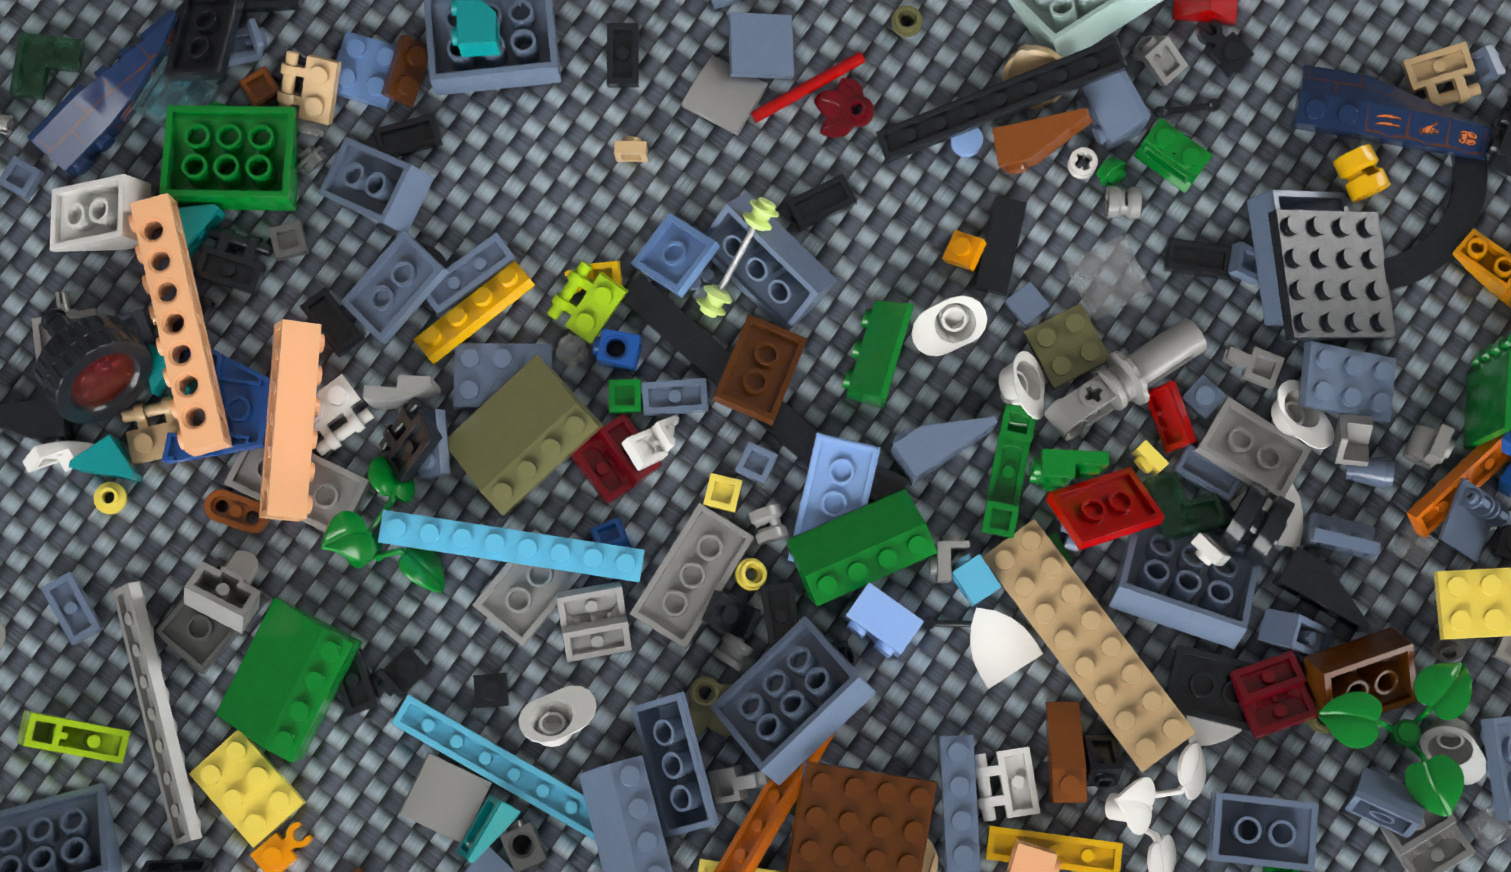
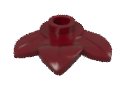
(839, 107)

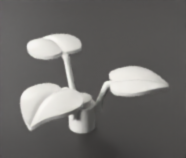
(1136, 802)

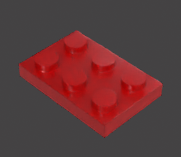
(1105, 508)

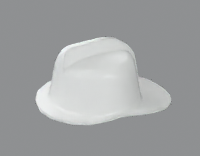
(949, 325)
(1023, 384)
(1299, 422)
(557, 715)

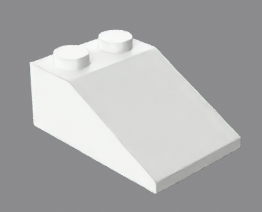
(95, 214)

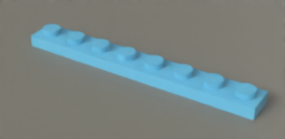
(511, 546)
(494, 763)

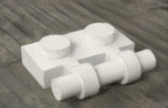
(338, 400)
(1016, 782)

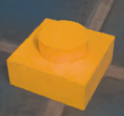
(964, 250)

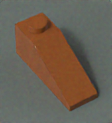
(1033, 140)
(1065, 753)

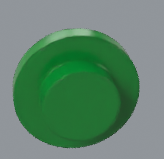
(1111, 172)

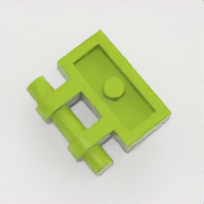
(596, 306)

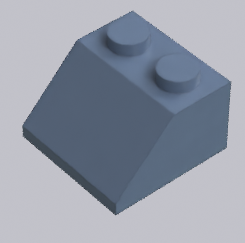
(1115, 109)
(1385, 802)

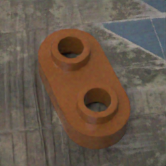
(237, 513)

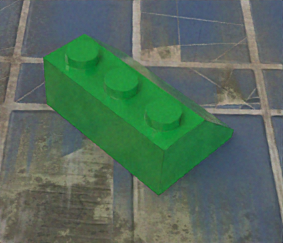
(877, 352)

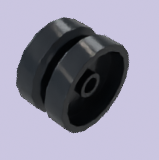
(1260, 526)

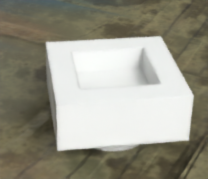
(1209, 550)

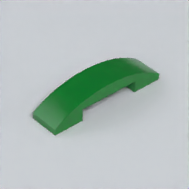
(1008, 472)

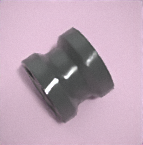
(732, 651)

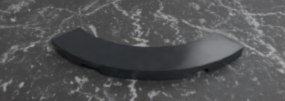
(1457, 221)

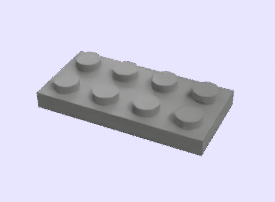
(331, 489)
(691, 571)

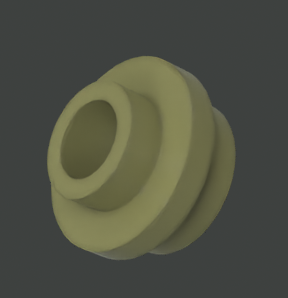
(910, 13)

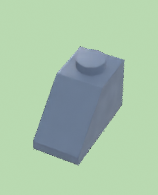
(1293, 632)

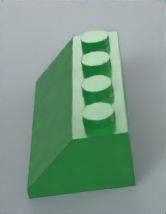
(860, 547)

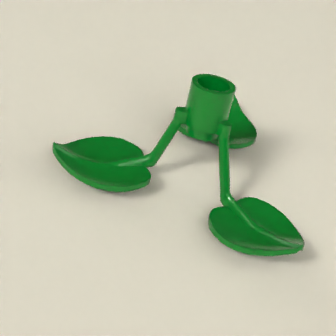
(350, 537)
(1443, 689)

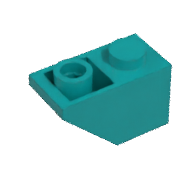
(476, 28)

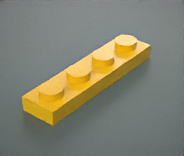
(474, 312)
(1073, 852)

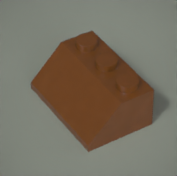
(1371, 664)

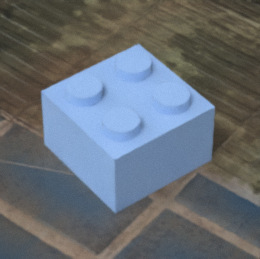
(882, 621)

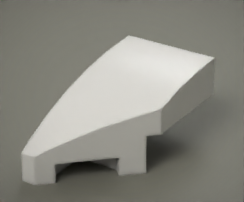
(652, 444)
(54, 452)

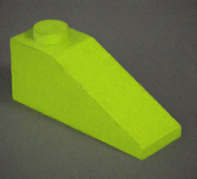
(72, 737)

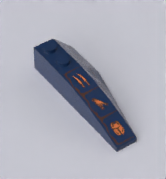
(1380, 113)
(96, 114)

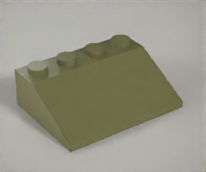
(522, 435)

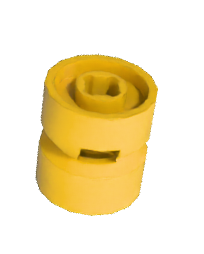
(1361, 173)

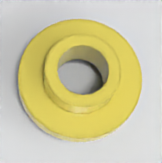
(117, 504)
(759, 570)

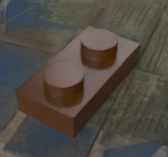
(406, 71)

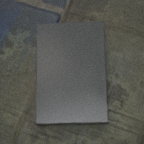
(197, 636)

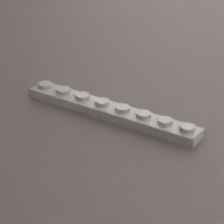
(157, 714)

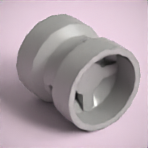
(1123, 202)
(765, 517)

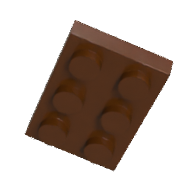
(760, 369)

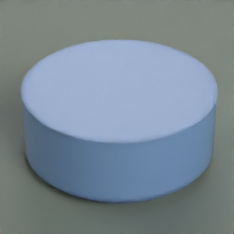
(967, 143)

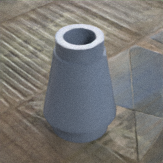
(1377, 473)

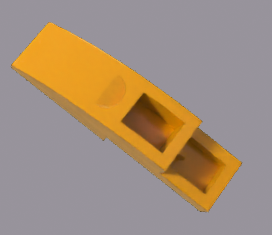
(1487, 264)

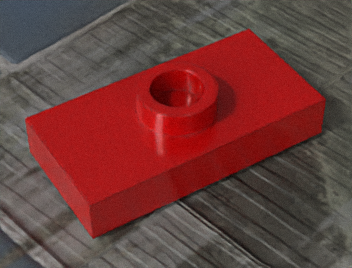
(1170, 417)

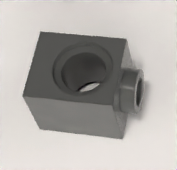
(534, 856)

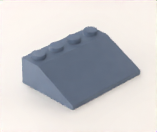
(526, 48)
(1262, 242)
(1178, 590)
(792, 700)
(60, 834)

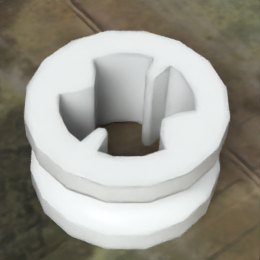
(1080, 173)

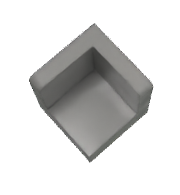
(1352, 439)

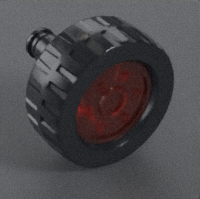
(91, 366)

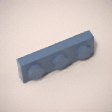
(470, 273)

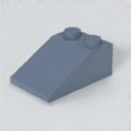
(376, 185)
(935, 444)
(1262, 831)

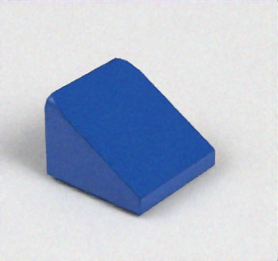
(611, 533)

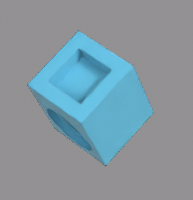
(974, 579)

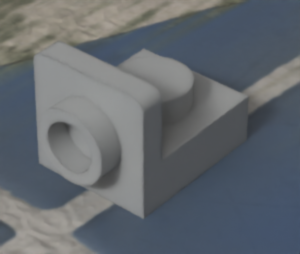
(1160, 58)

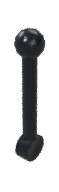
(1213, 106)
(929, 623)

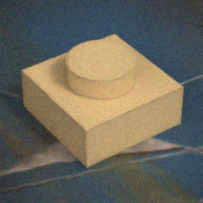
(631, 150)

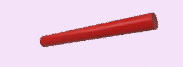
(807, 87)

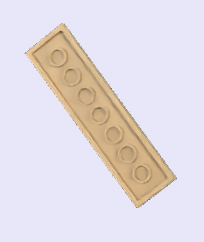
(1088, 645)

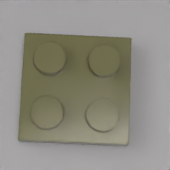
(1066, 346)

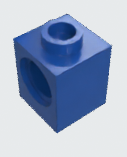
(628, 360)

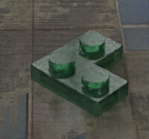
(38, 55)
(1182, 515)

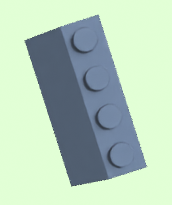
(774, 267)
(674, 765)
(625, 817)

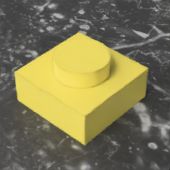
(1149, 459)
(722, 493)

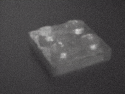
(1108, 278)

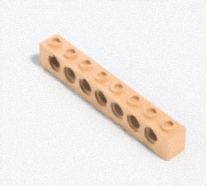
(214, 431)

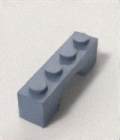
(959, 803)

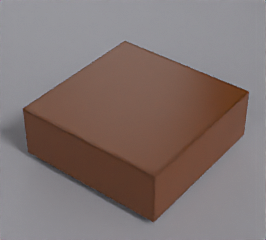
(260, 87)

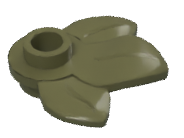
(700, 710)

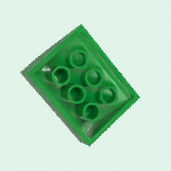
(231, 157)
(1488, 394)
(288, 680)

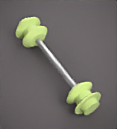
(757, 219)

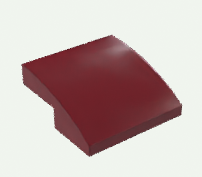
(607, 462)
(1273, 694)

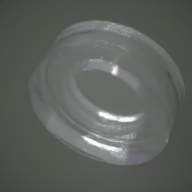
(311, 128)

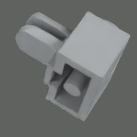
(226, 592)

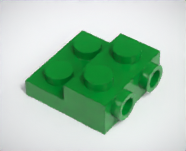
(1058, 467)

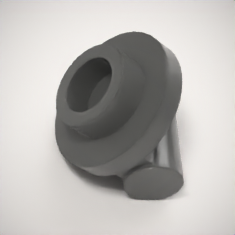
(1446, 649)

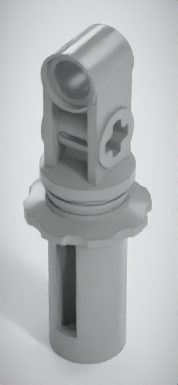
(1126, 379)

